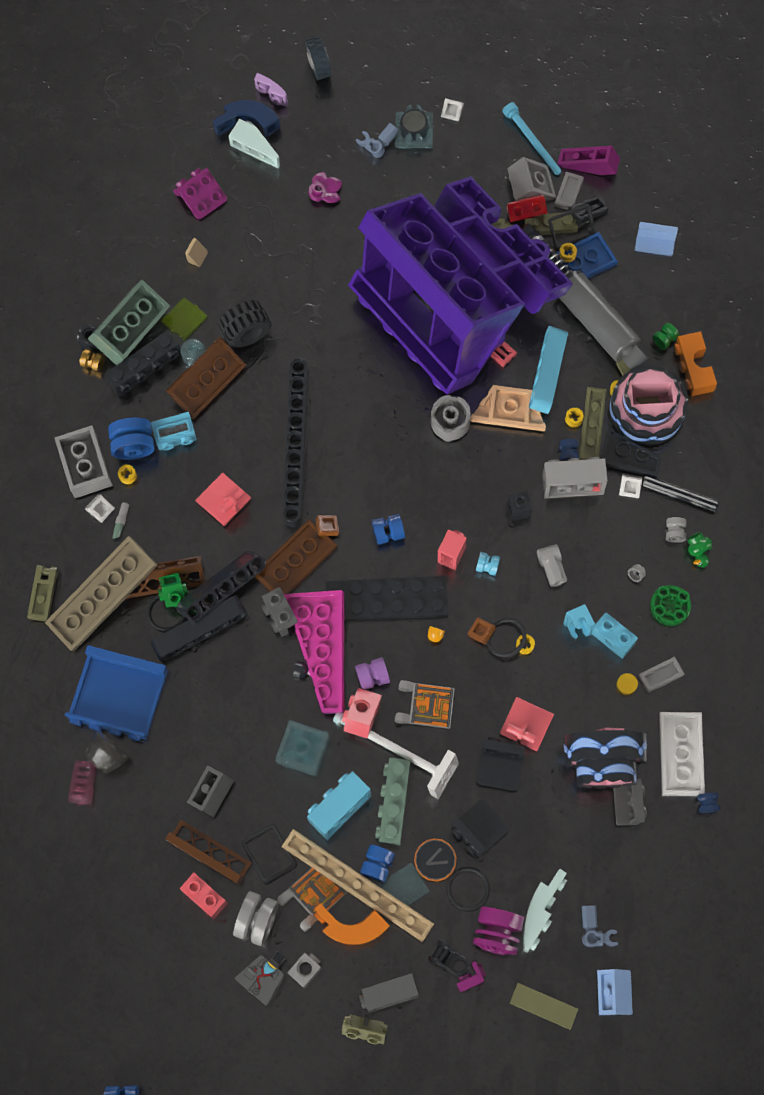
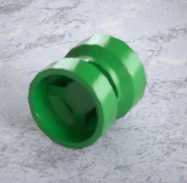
(665, 336)

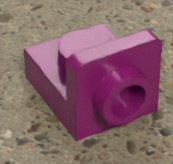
(469, 981)

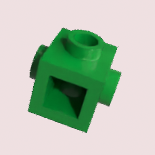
(171, 590)

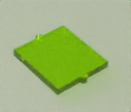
(184, 318)

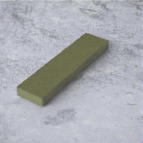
(592, 423)

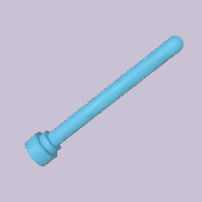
(511, 111)

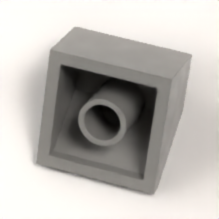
(530, 180)

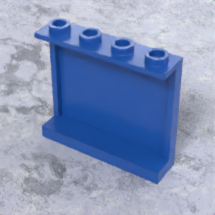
(117, 693)

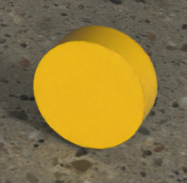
(627, 684)

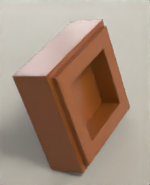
(327, 525)
(481, 630)

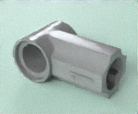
(551, 560)

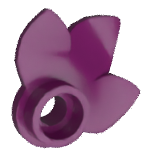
(324, 188)

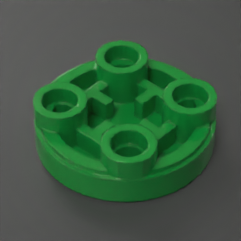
(670, 605)

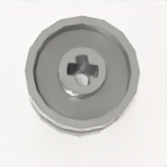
(255, 918)

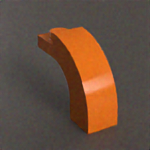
(358, 933)

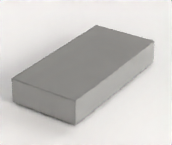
(569, 191)
(661, 675)

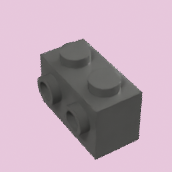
(210, 791)

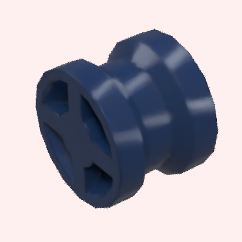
(708, 802)

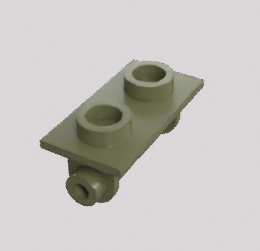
(354, 1028)

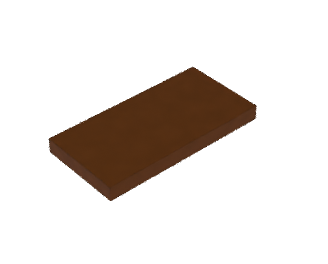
(206, 377)
(296, 559)

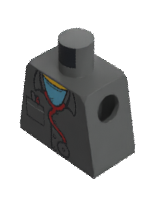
(263, 977)

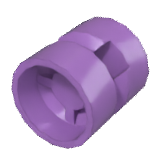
(372, 674)

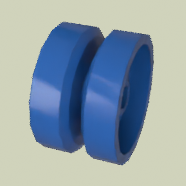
(131, 438)

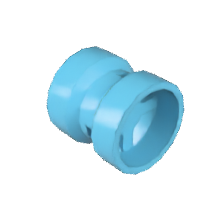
(488, 563)

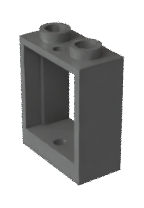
(388, 993)

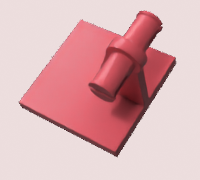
(223, 499)
(526, 724)

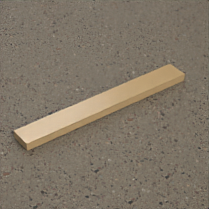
(358, 885)

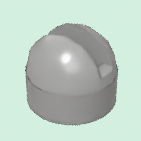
(633, 570)

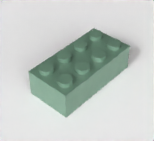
(129, 322)

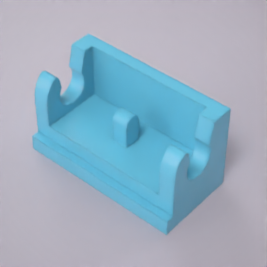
(580, 619)

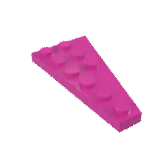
(322, 643)

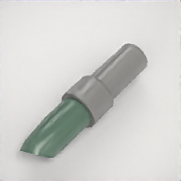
(120, 520)

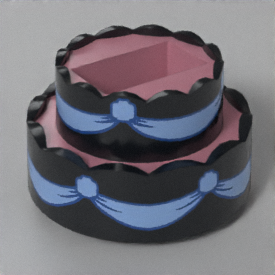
(648, 422)
(606, 756)

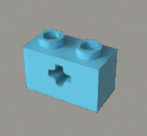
(614, 635)

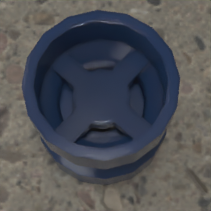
(568, 449)

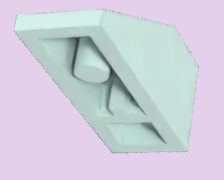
(249, 140)

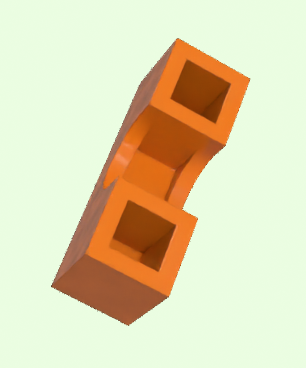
(698, 379)

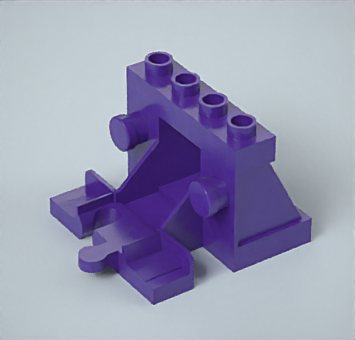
(461, 269)

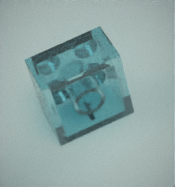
(302, 748)

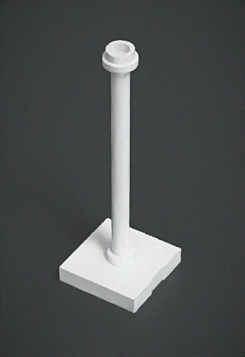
(441, 773)

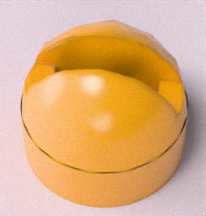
(435, 634)

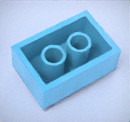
(338, 805)

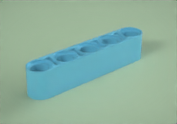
(548, 370)

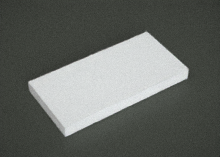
(681, 753)

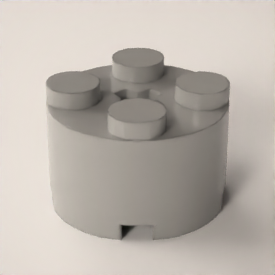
(459, 420)

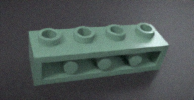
(394, 802)

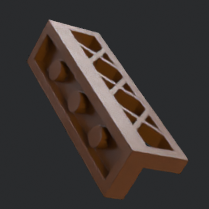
(181, 566)
(204, 858)

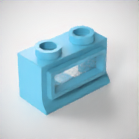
(173, 431)

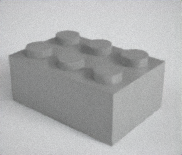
(83, 461)
(574, 477)

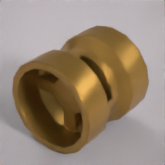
(93, 360)

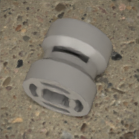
(676, 529)

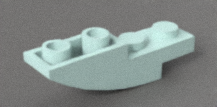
(536, 917)

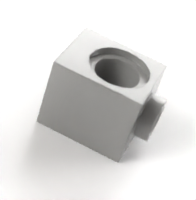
(295, 971)

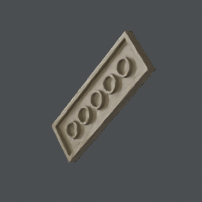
(101, 593)

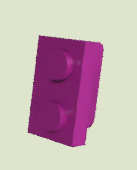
(200, 192)

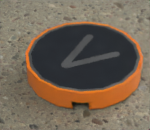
(435, 860)

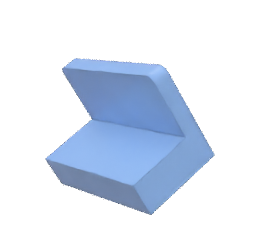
(655, 238)
(614, 992)

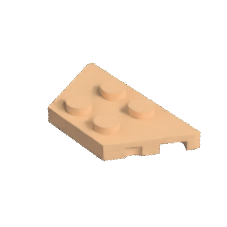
(508, 408)

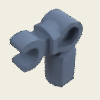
(376, 147)
(592, 937)

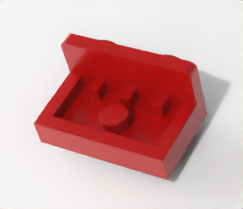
(526, 208)

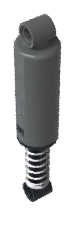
(597, 313)

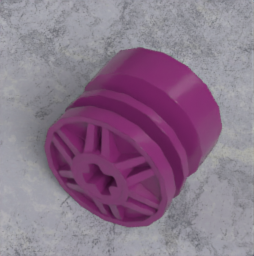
(498, 930)

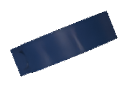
(247, 110)

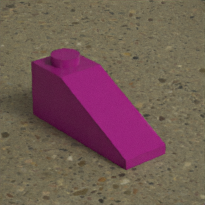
(593, 160)

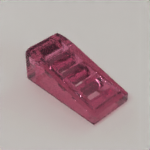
(87, 798)

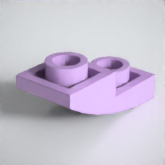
(276, 93)

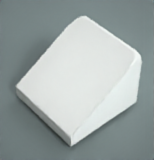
(452, 109)
(630, 485)
(99, 508)

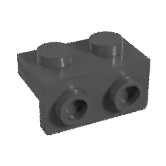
(279, 610)
(629, 804)

